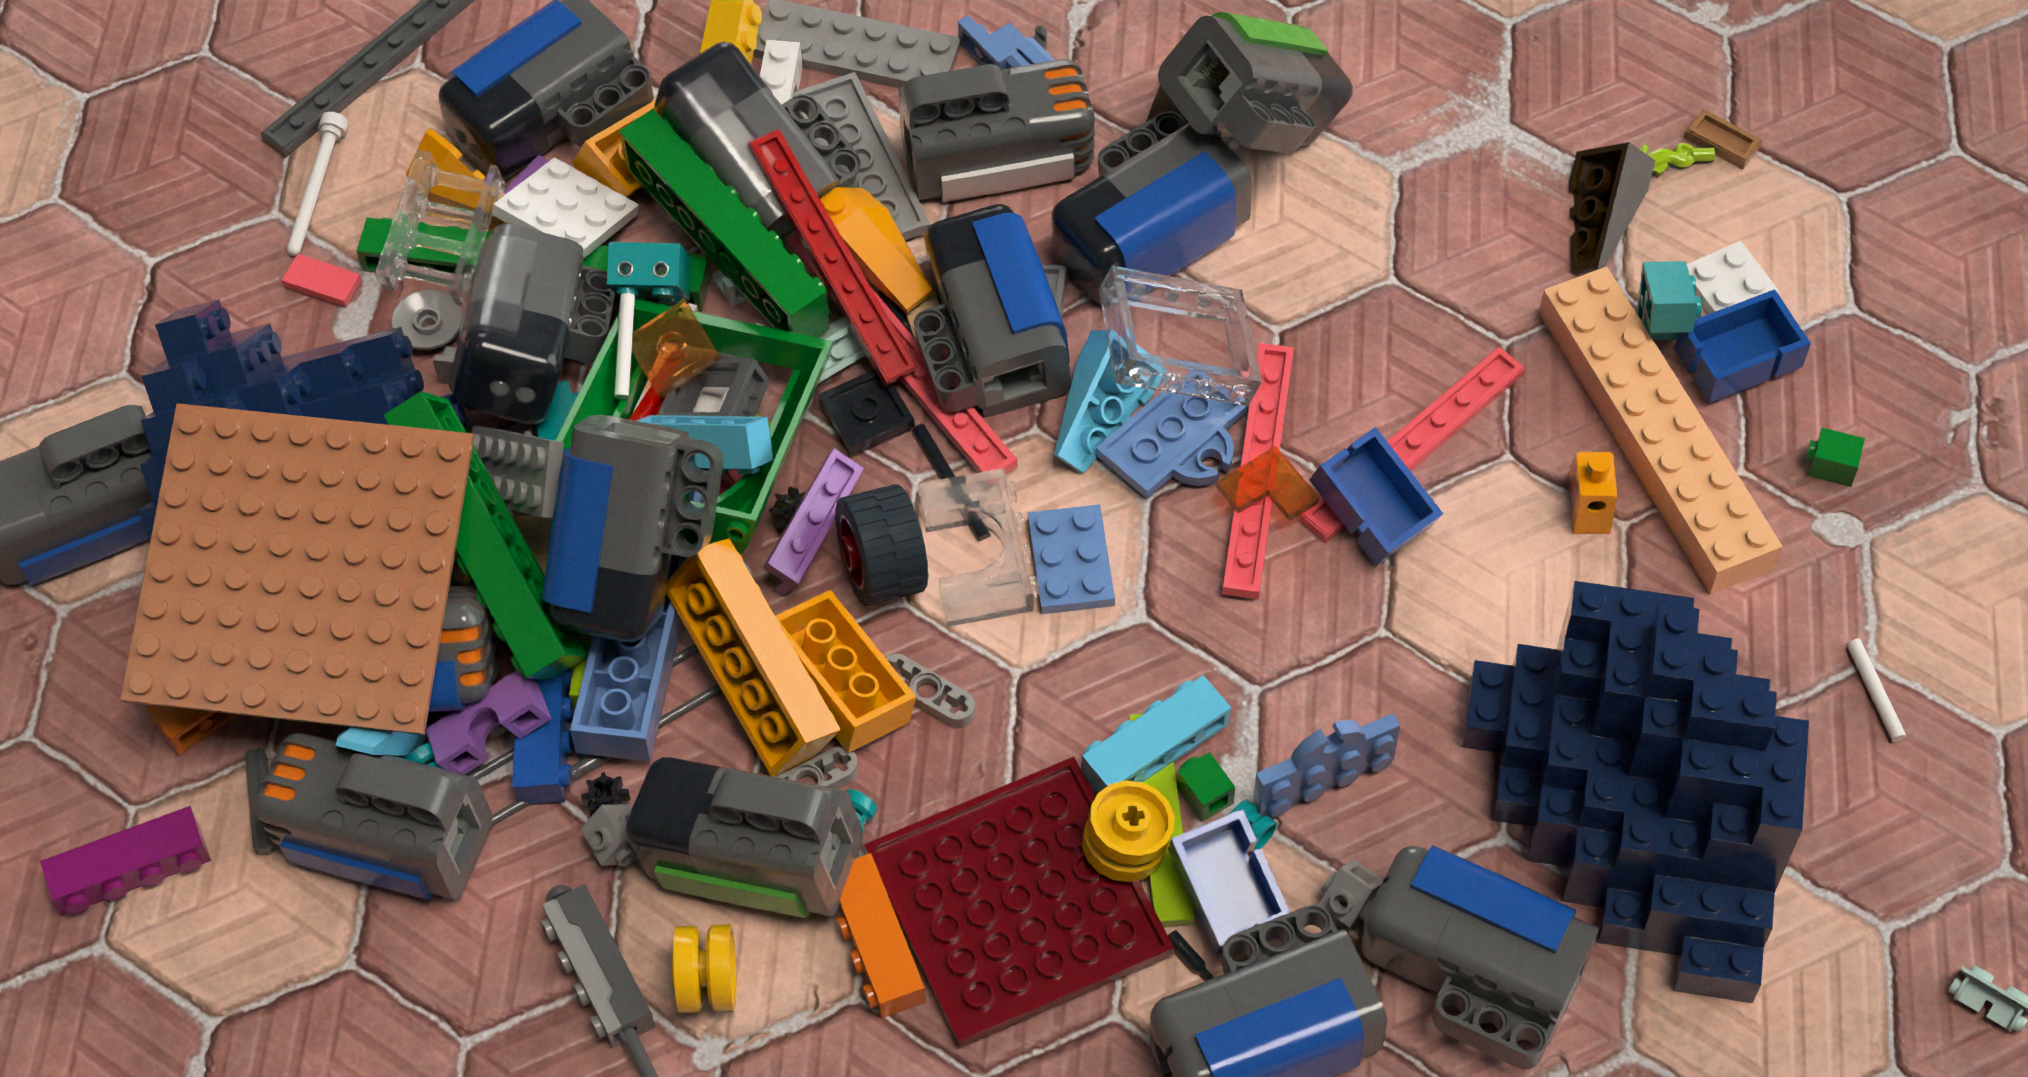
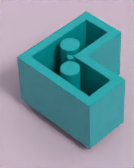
(1668, 299)

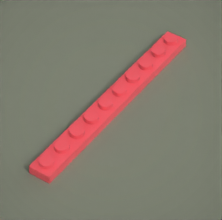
(963, 427)

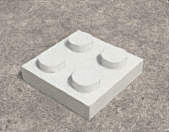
(1728, 277)

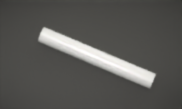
(624, 346)
(1876, 690)

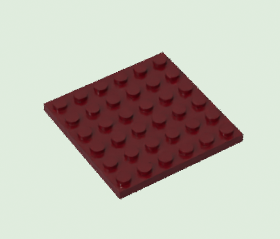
(1010, 905)

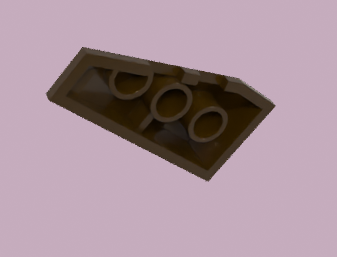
(1607, 192)

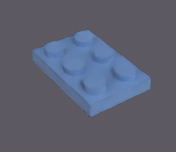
(1071, 559)

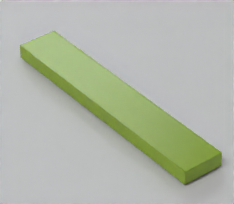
(1167, 889)

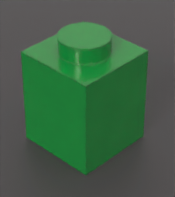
(1835, 456)
(1205, 786)

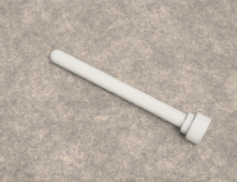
(331, 128)

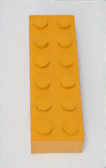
(751, 657)

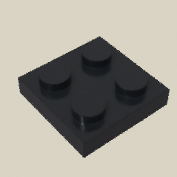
(865, 411)

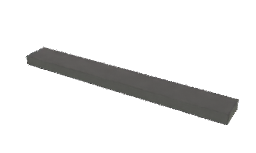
(361, 72)

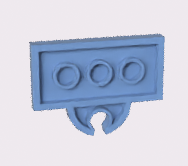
(1171, 440)
(1326, 762)

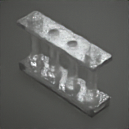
(416, 205)

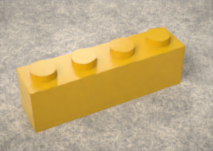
(734, 23)

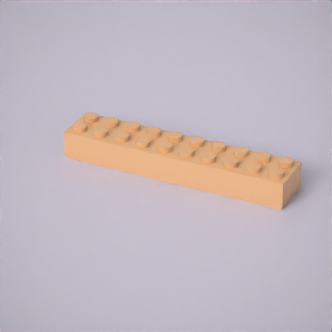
(1660, 430)

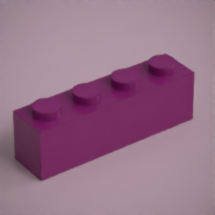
(125, 861)

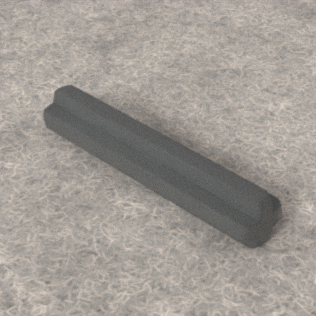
(256, 770)

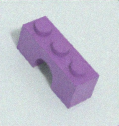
(461, 735)

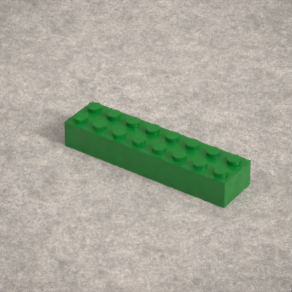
(724, 228)
(498, 557)

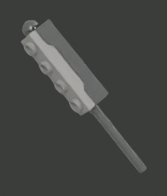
(600, 971)

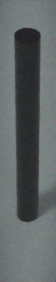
(944, 471)

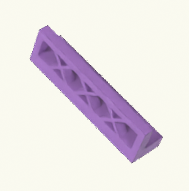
(811, 520)

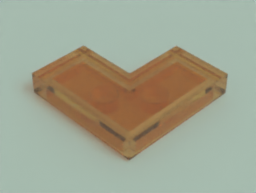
(1271, 477)

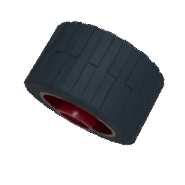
(881, 544)

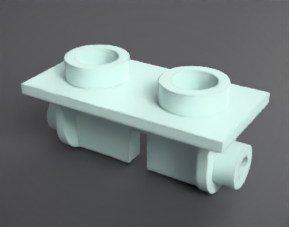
(1978, 988)

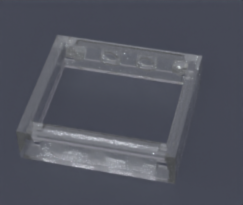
(1187, 298)

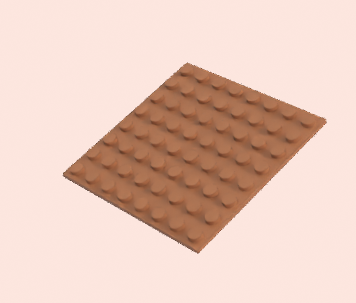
(299, 568)

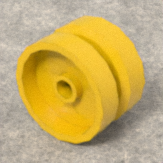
(1128, 831)
(700, 968)

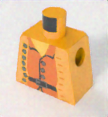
(1592, 480)

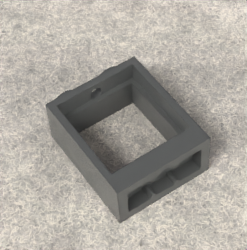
(743, 398)

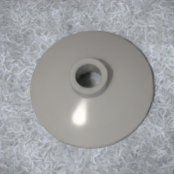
(428, 308)

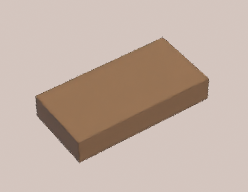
(1727, 139)

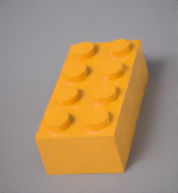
(848, 671)

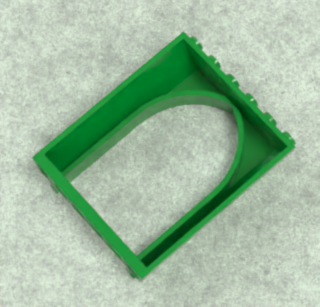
(743, 503)

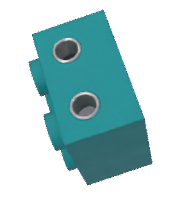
(650, 271)

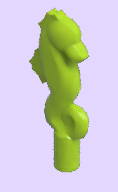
(1682, 156)

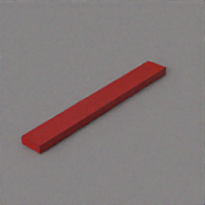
(834, 260)

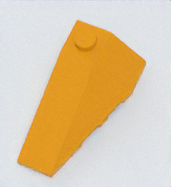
(604, 157)
(447, 159)
(877, 245)

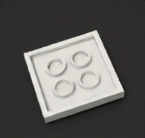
(566, 205)

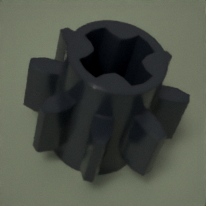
(784, 504)
(604, 791)

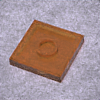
(673, 348)

